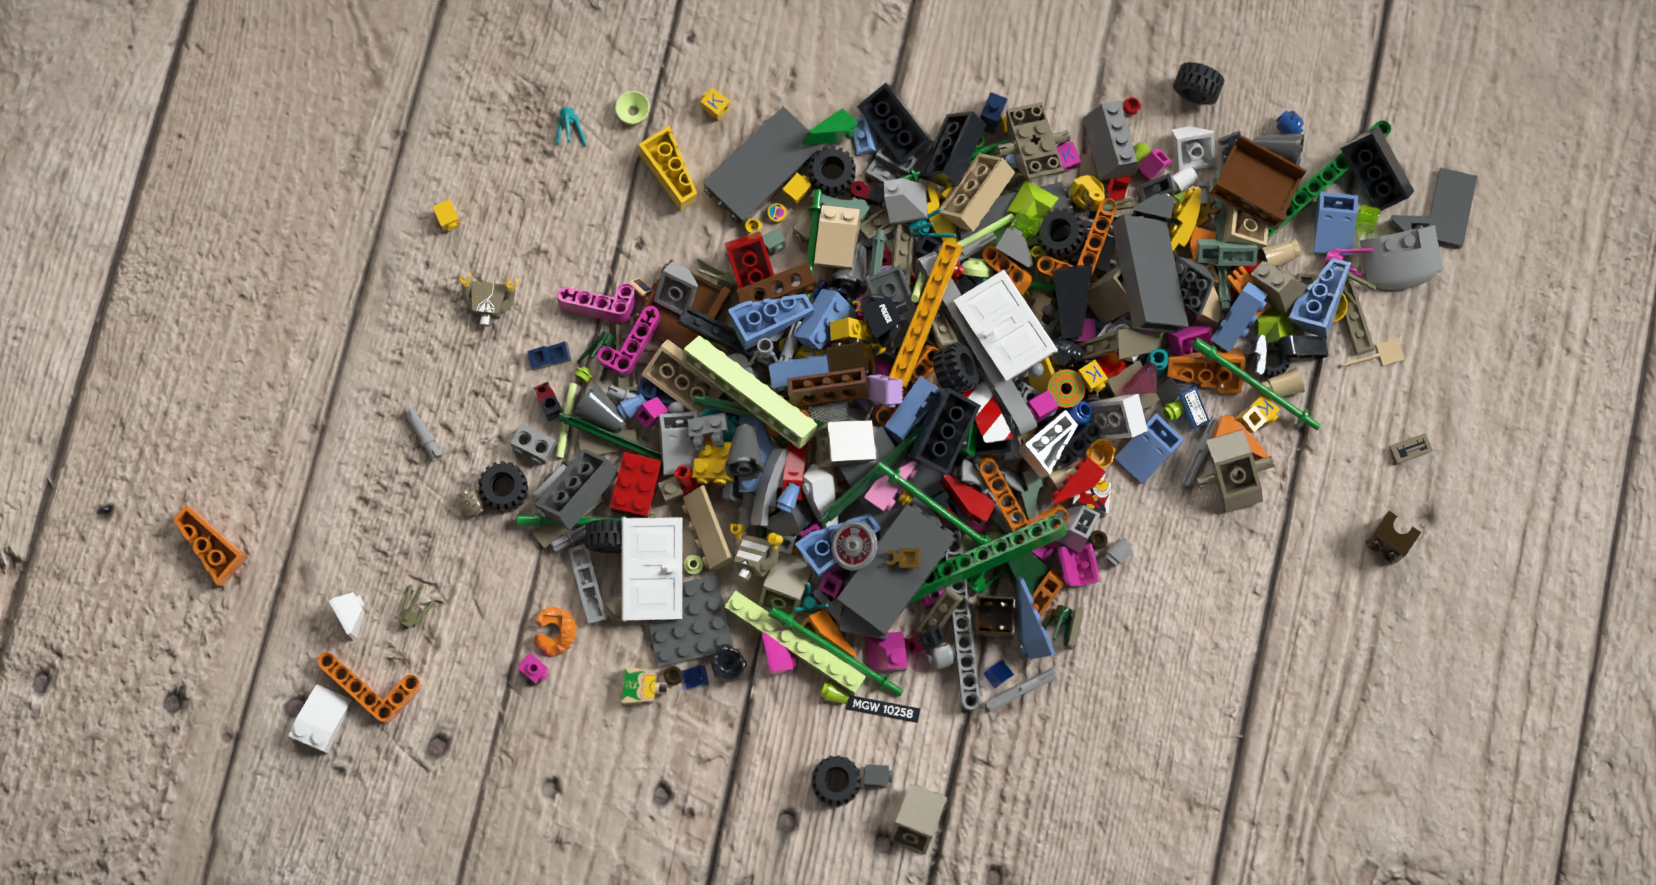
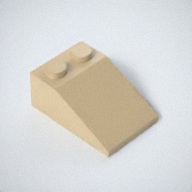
(837, 237)

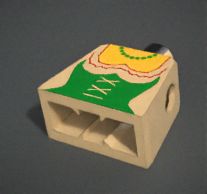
(641, 686)

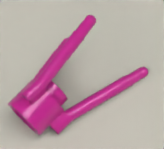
(1336, 254)

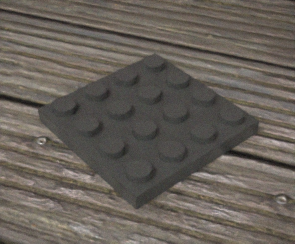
(700, 629)

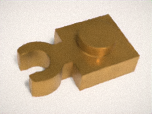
(1205, 212)
(907, 557)

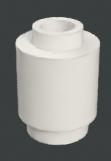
(1184, 179)

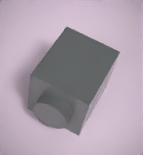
(877, 775)

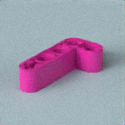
(572, 299)
(632, 340)

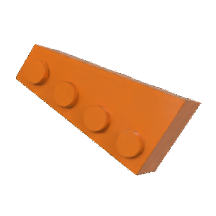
(213, 548)

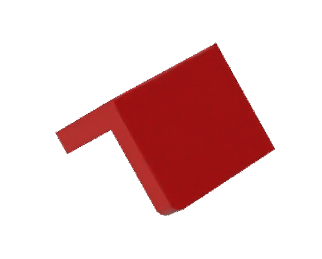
(1117, 188)
(1111, 364)

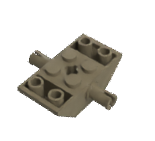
(1032, 141)
(1227, 455)

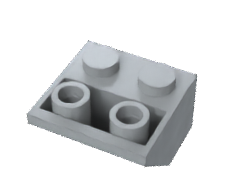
(1079, 526)

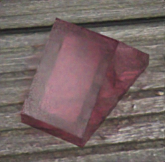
(1143, 381)

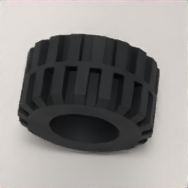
(1198, 83)
(835, 157)
(1072, 243)
(956, 368)
(498, 471)
(604, 536)
(836, 798)

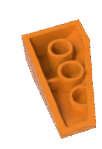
(1208, 372)

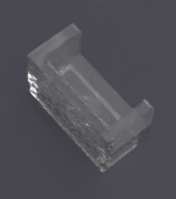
(830, 412)

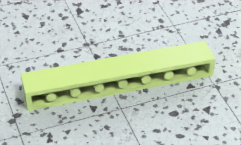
(749, 392)
(796, 643)

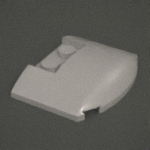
(1402, 258)

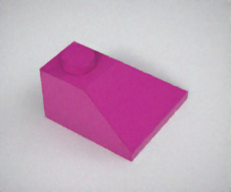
(1181, 342)
(886, 654)
(777, 656)

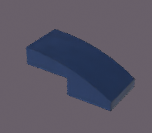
(549, 356)
(651, 391)

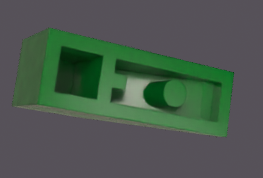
(832, 130)

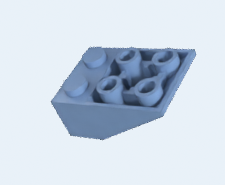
(1335, 222)
(1149, 449)

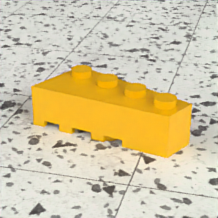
(668, 166)

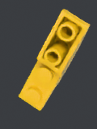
(1186, 216)
(941, 224)

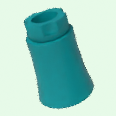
(1161, 357)

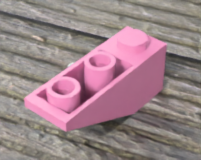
(883, 493)

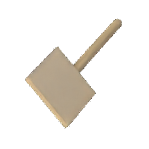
(1388, 351)

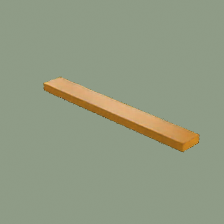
(926, 312)

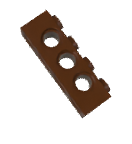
(781, 280)
(828, 387)

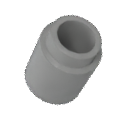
(1118, 552)

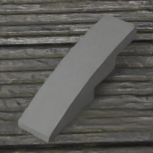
(767, 488)
(587, 584)

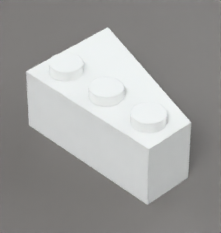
(1046, 445)

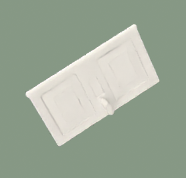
(1005, 325)
(651, 568)

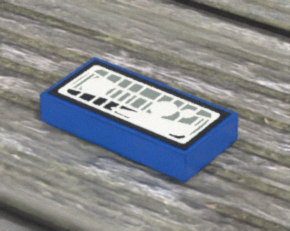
(1193, 407)

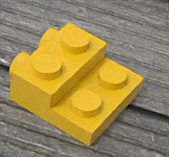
(711, 464)

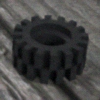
(1282, 367)

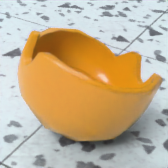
(1101, 453)

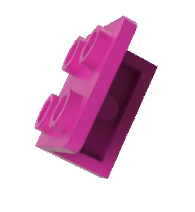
(1078, 568)

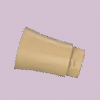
(1279, 253)
(1286, 383)
(1056, 477)

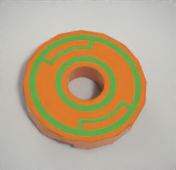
(1077, 388)

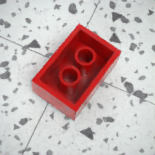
(749, 259)
(636, 486)

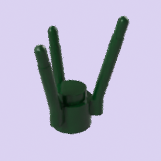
(603, 340)
(1061, 616)

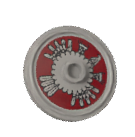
(854, 545)

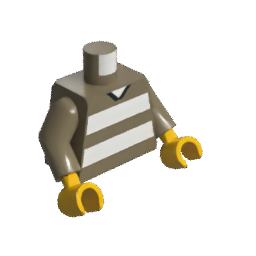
(754, 554)

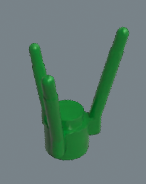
(977, 582)

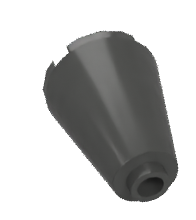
(1284, 145)
(852, 279)
(600, 410)
(744, 454)

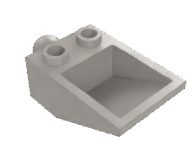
(674, 439)

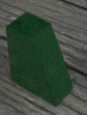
(1028, 568)

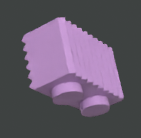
(884, 390)

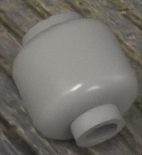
(941, 656)

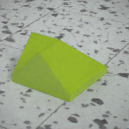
(1033, 200)
(1273, 325)

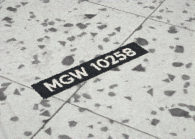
(883, 708)

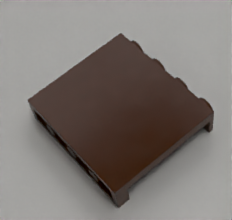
(1258, 182)
(708, 300)

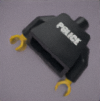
(882, 318)

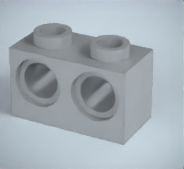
(536, 440)

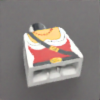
(1096, 498)

